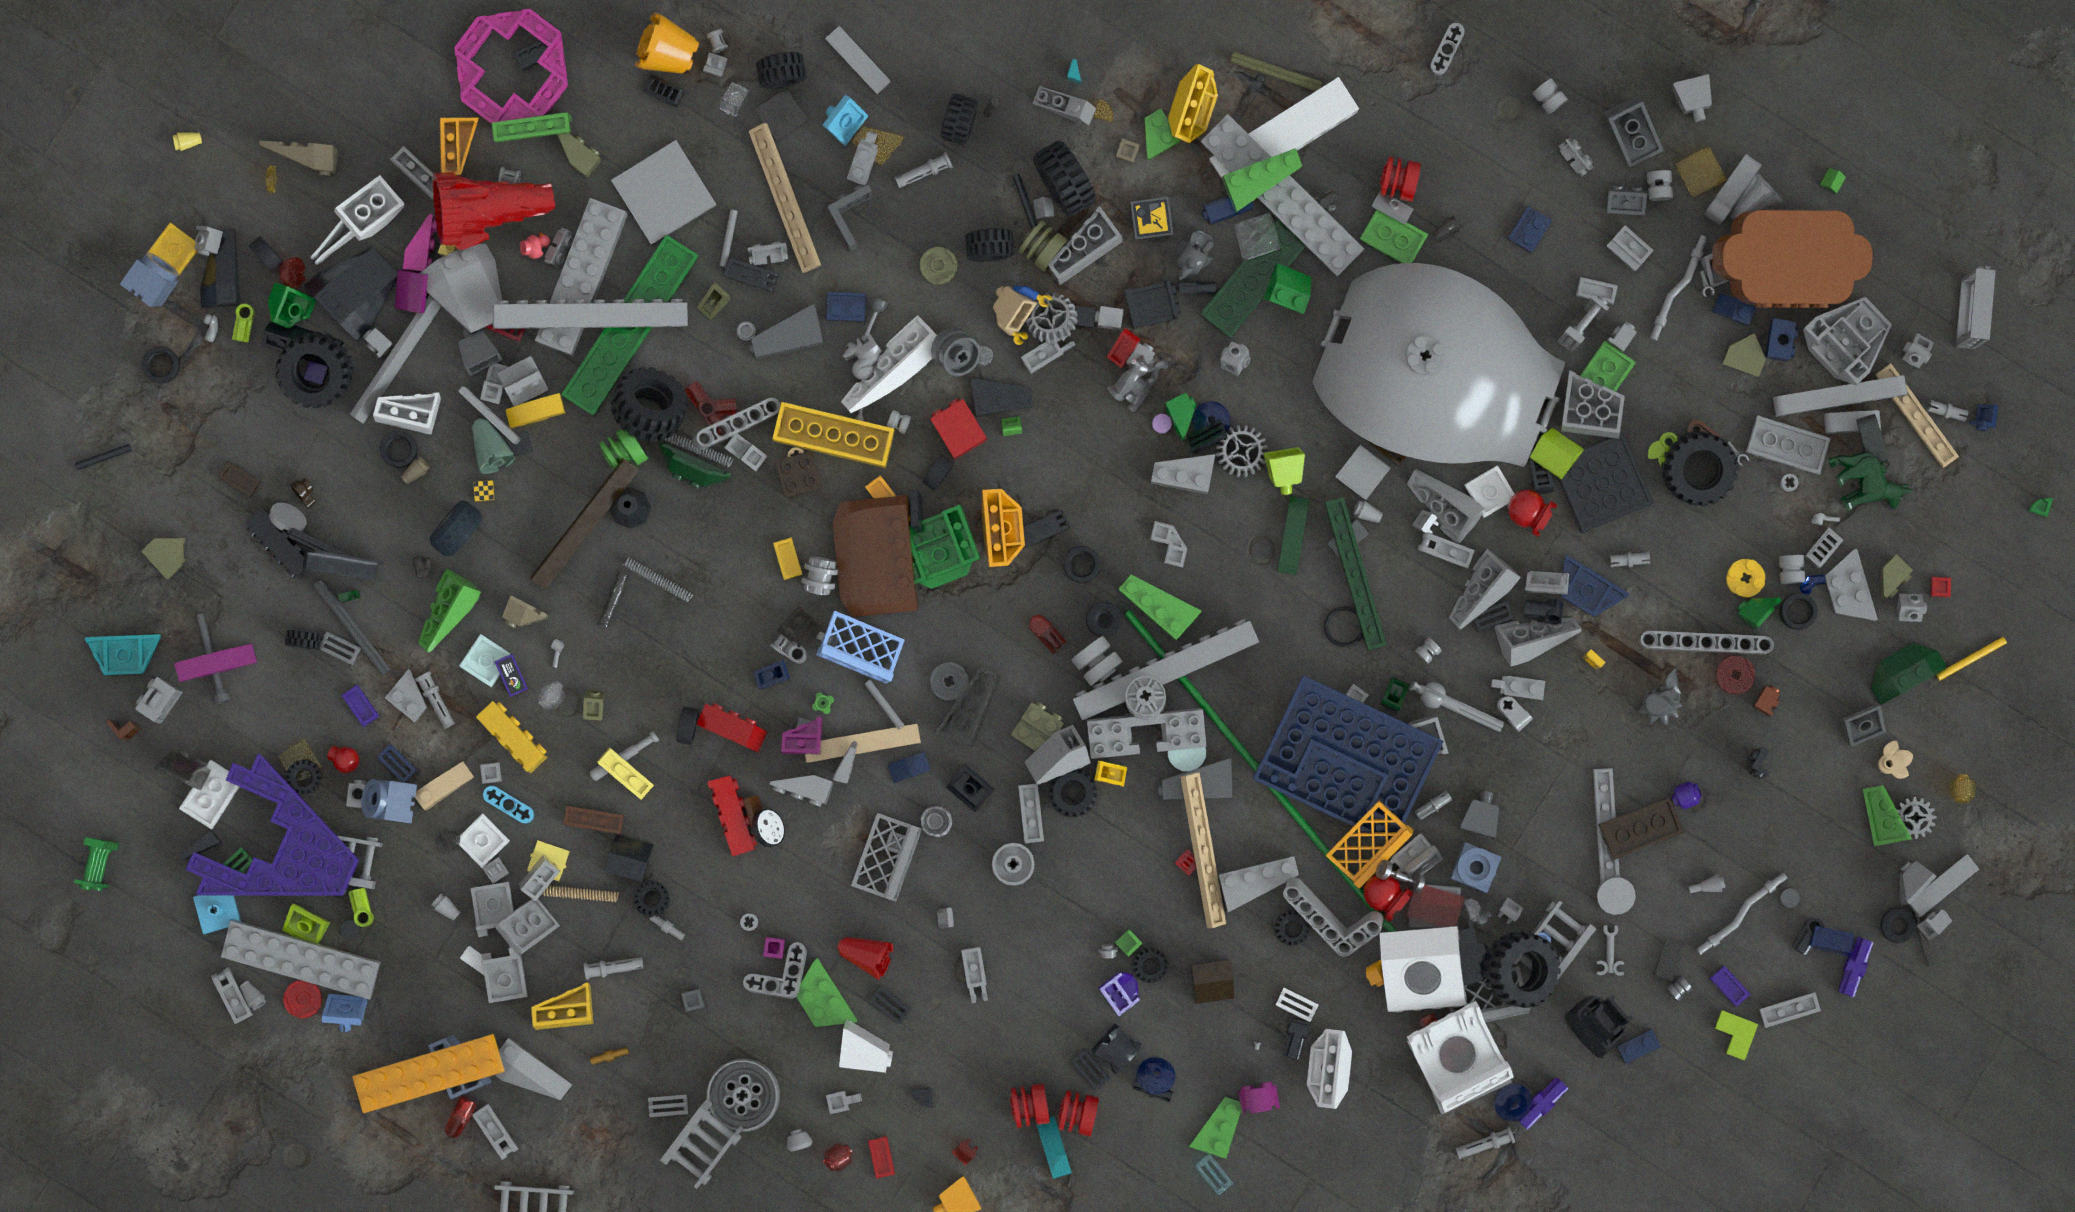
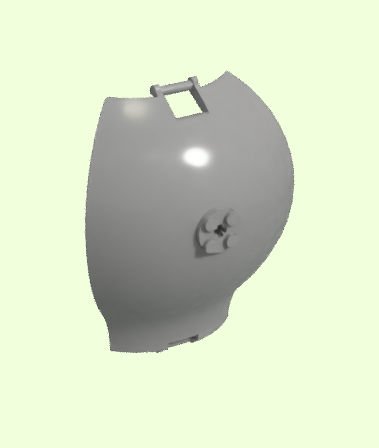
(1463, 403)

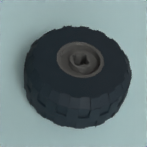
(455, 528)

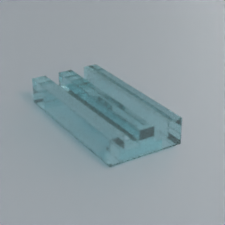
(1203, 1161)

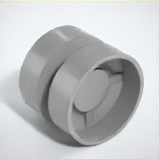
(1100, 665)

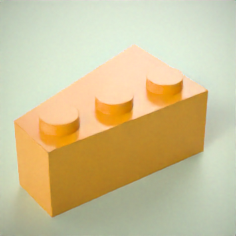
(455, 142)

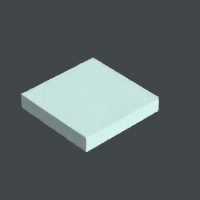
(481, 660)

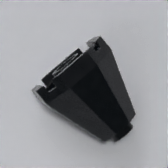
(638, 511)

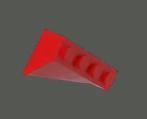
(732, 815)

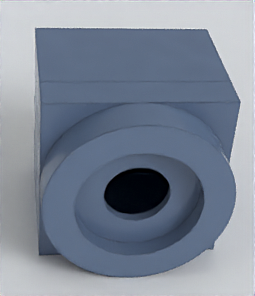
(151, 279)
(388, 800)
(1475, 867)

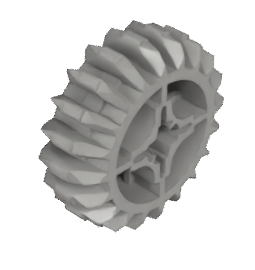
(1066, 317)
(1249, 466)

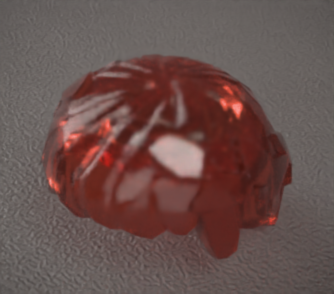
(292, 272)

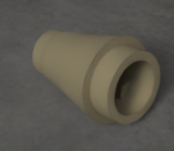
(415, 470)

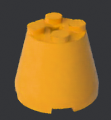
(665, 47)

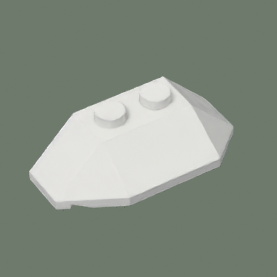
(1329, 1068)

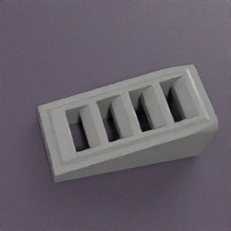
(1815, 561)
(844, 769)
(945, 918)

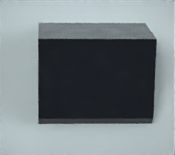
(970, 788)

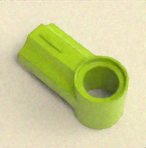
(243, 326)
(359, 905)

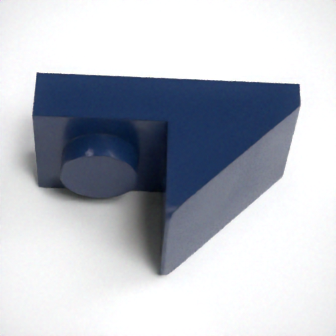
(1733, 309)
(771, 675)
(909, 767)

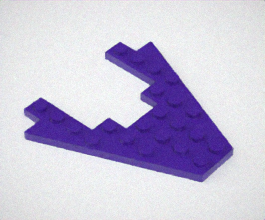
(308, 860)

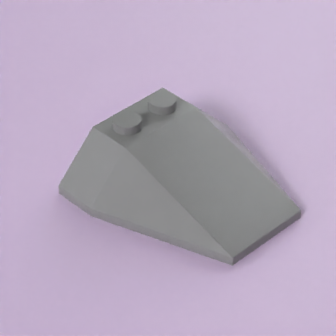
(466, 285)
(1848, 339)

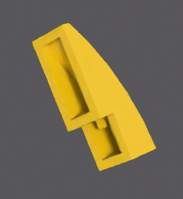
(535, 410)

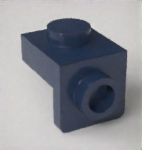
(1985, 417)

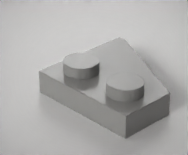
(407, 697)

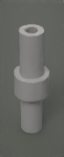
(667, 927)

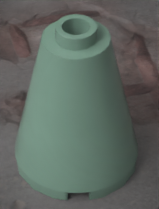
(490, 447)

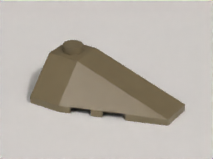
(317, 157)

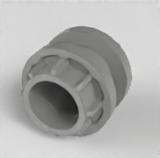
(819, 575)

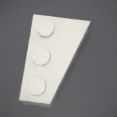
(408, 412)

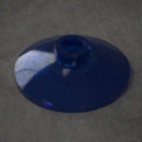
(1208, 409)
(1155, 1083)
(1507, 1097)

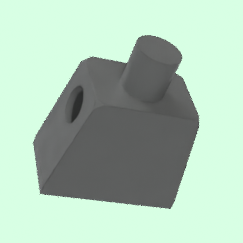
(477, 352)
(1481, 816)

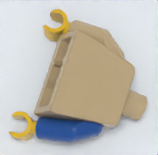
(1014, 308)

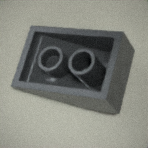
(1633, 131)

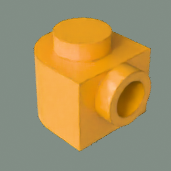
(1375, 974)

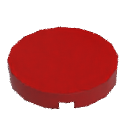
(302, 999)

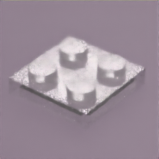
(1257, 236)

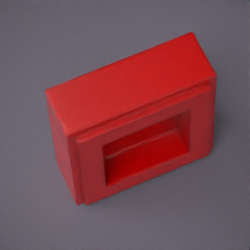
(1940, 587)

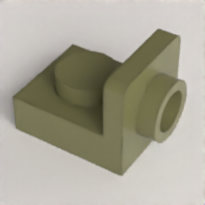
(593, 705)

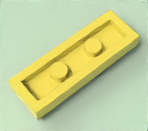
(625, 773)

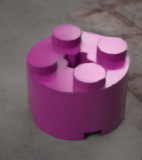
(1258, 1098)

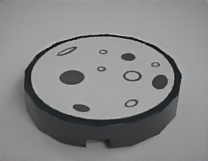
(768, 828)

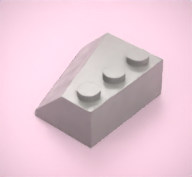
(1591, 408)

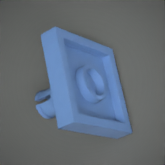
(344, 1010)

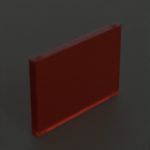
(1436, 906)

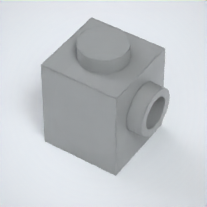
(1144, 350)

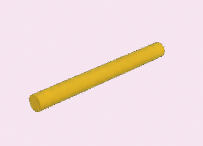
(1971, 658)

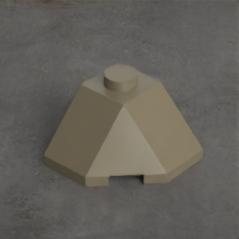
(521, 613)

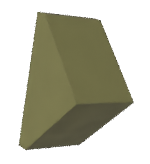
(713, 301)

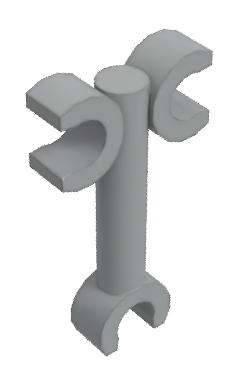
(1609, 965)

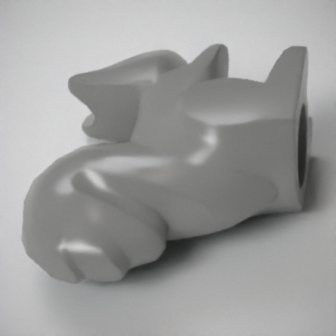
(867, 355)

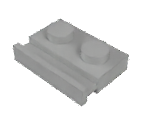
(1629, 248)

